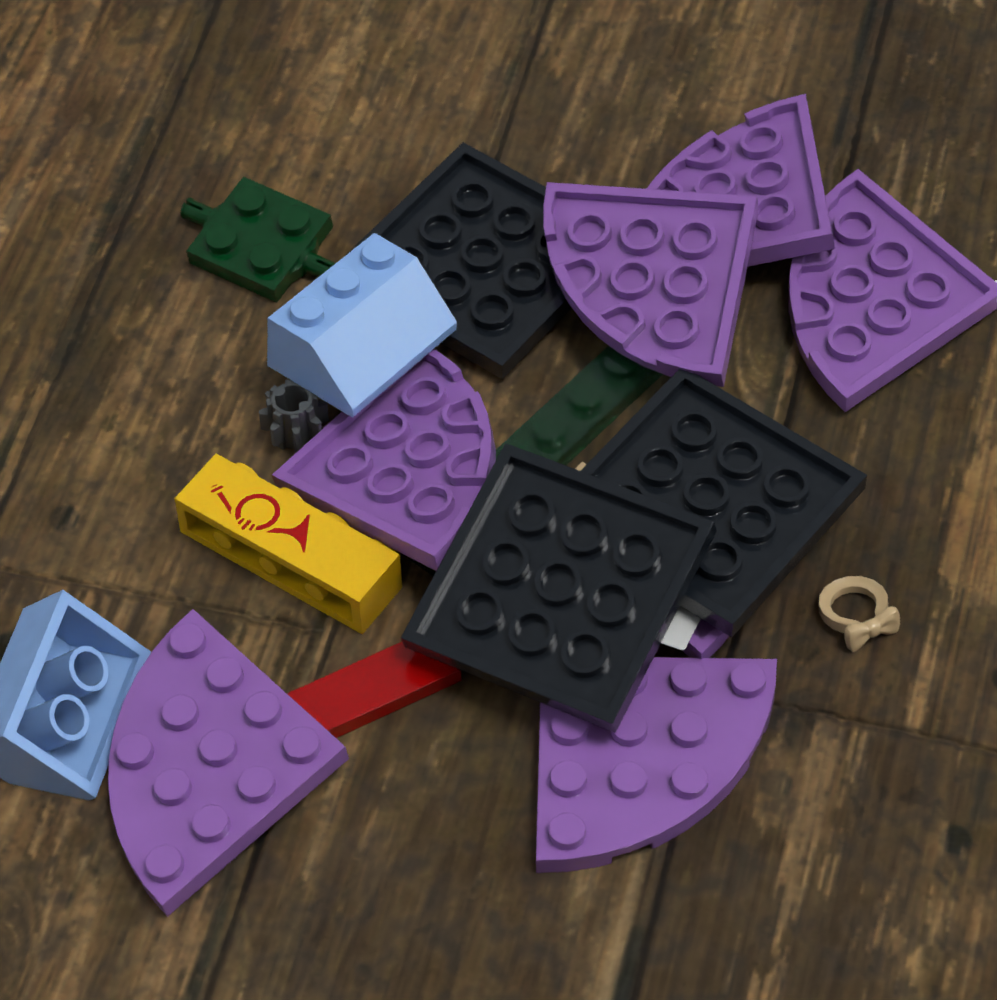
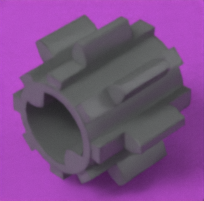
(292, 415)

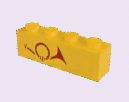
(289, 542)

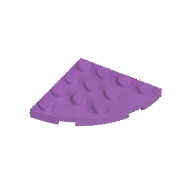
(765, 158)
(653, 270)
(880, 295)
(403, 462)
(206, 760)
(662, 769)

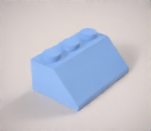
(359, 326)
(63, 696)

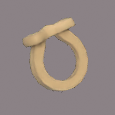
(857, 633)

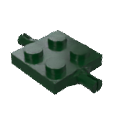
(259, 239)

